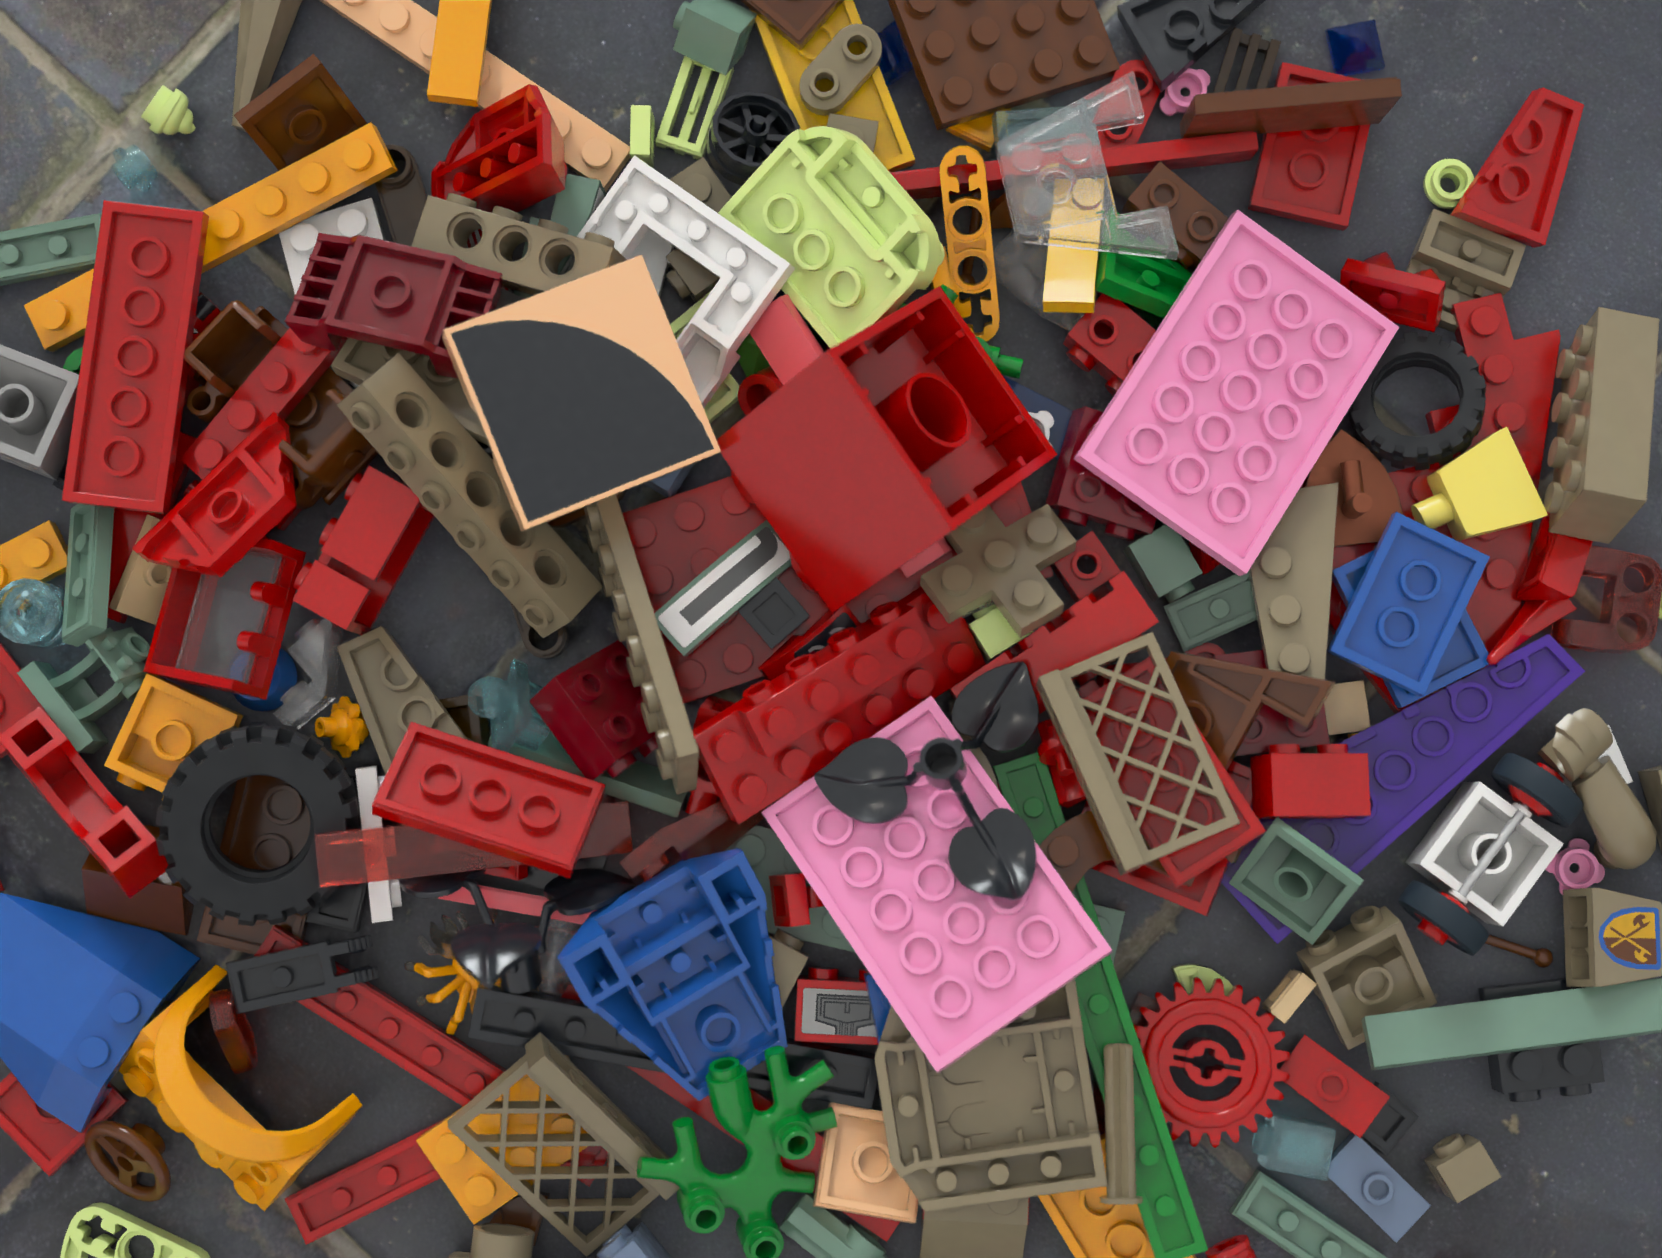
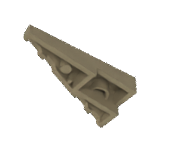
(261, 39)

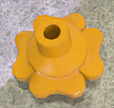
(343, 727)

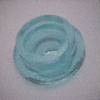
(133, 168)

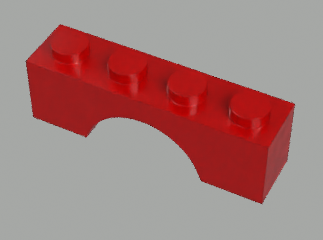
(83, 802)

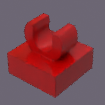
(792, 899)

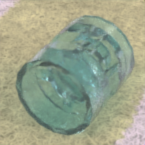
(32, 612)

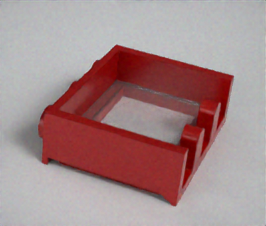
(227, 627)

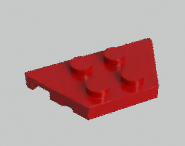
(228, 508)

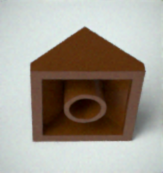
(154, 907)

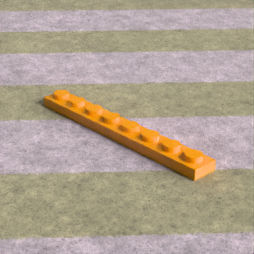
(242, 221)

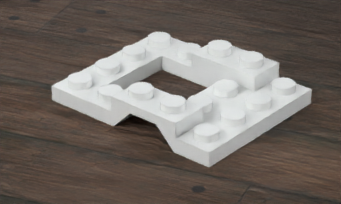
(746, 268)

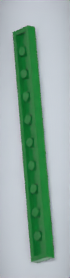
(1105, 1019)

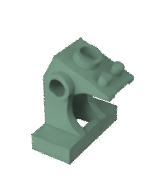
(71, 697)

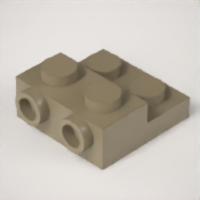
(1365, 972)

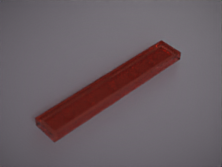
(409, 852)

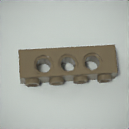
(450, 222)

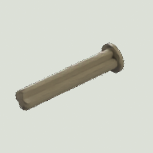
(1119, 1125)

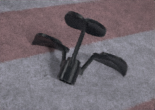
(870, 778)
(513, 948)

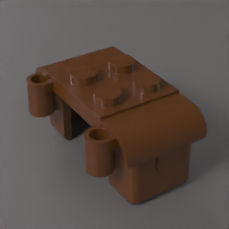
(323, 442)

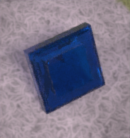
(1355, 48)
(895, 59)

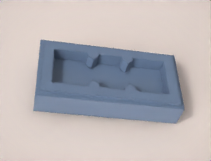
(1376, 1187)

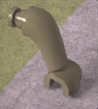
(1614, 813)

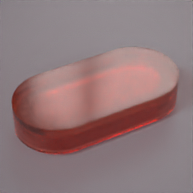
(233, 1032)

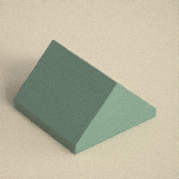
(1295, 881)

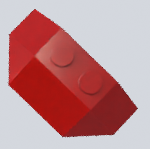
(505, 155)

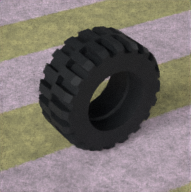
(188, 808)

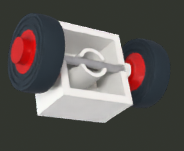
(1487, 852)

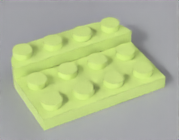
(841, 226)

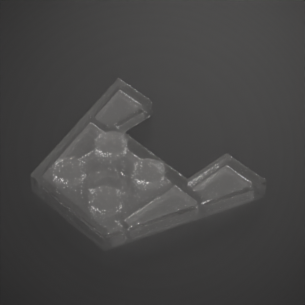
(1062, 186)

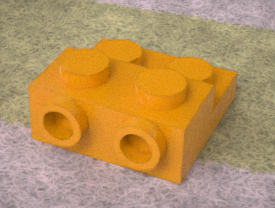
(162, 731)

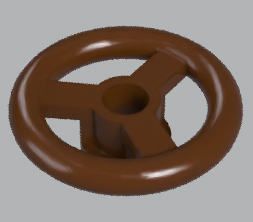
(135, 1152)

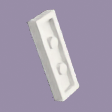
(387, 893)

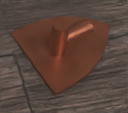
(1364, 490)

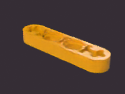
(974, 244)

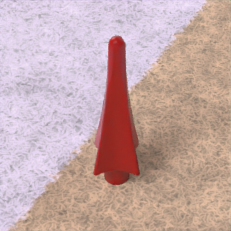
(1530, 620)

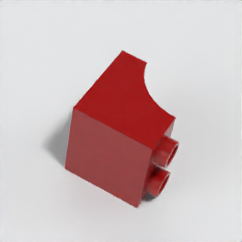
(883, 447)

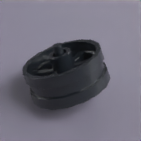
(752, 141)

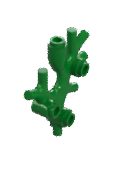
(767, 1136)

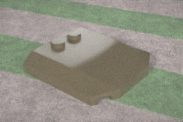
(998, 1120)

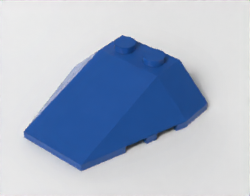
(684, 968)
(77, 1000)

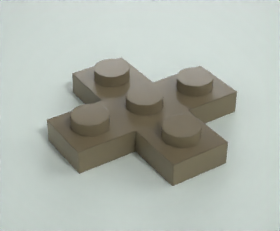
(1002, 567)

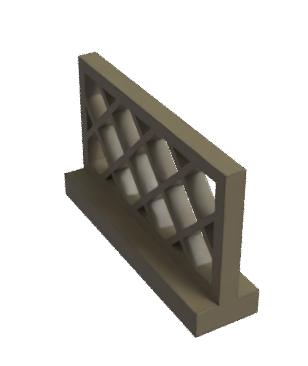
(1093, 768)
(593, 1112)

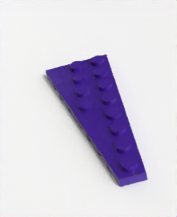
(1426, 754)

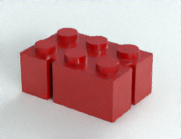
(363, 552)

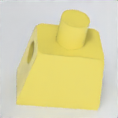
(1481, 491)

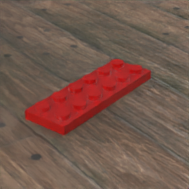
(135, 357)

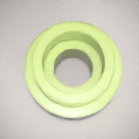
(1452, 169)

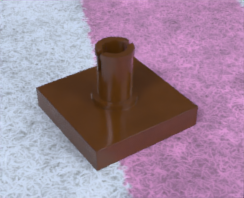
(299, 114)

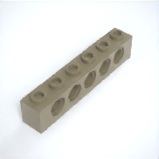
(466, 495)

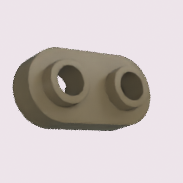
(841, 67)

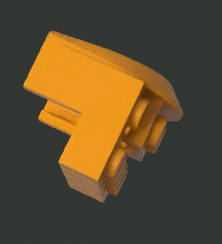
(223, 1132)

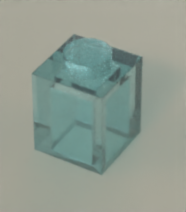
(1294, 1145)

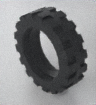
(1431, 448)

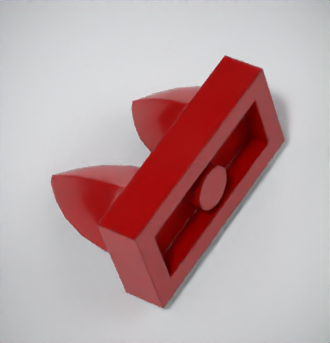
(1396, 294)

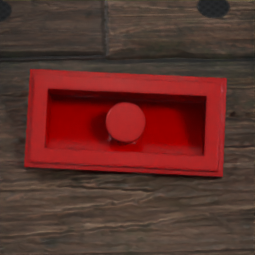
(1553, 565)

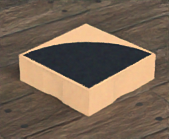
(581, 392)

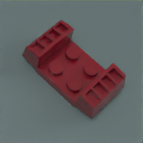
(388, 296)

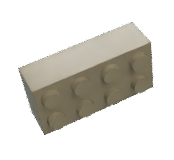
(1603, 426)

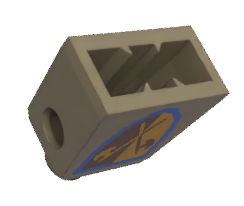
(1610, 937)

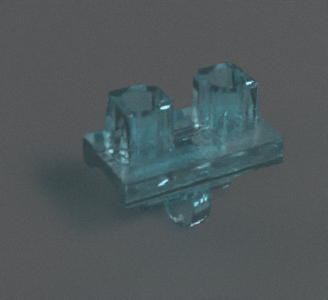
(509, 708)

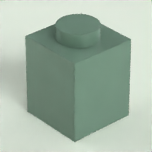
(713, 32)
(1163, 564)

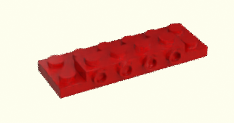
(831, 700)

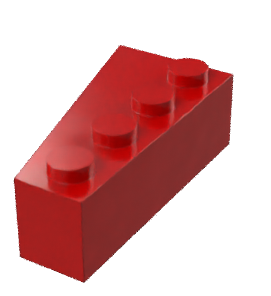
(1087, 628)

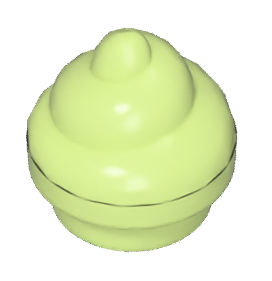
(169, 113)

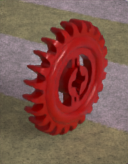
(1255, 1071)

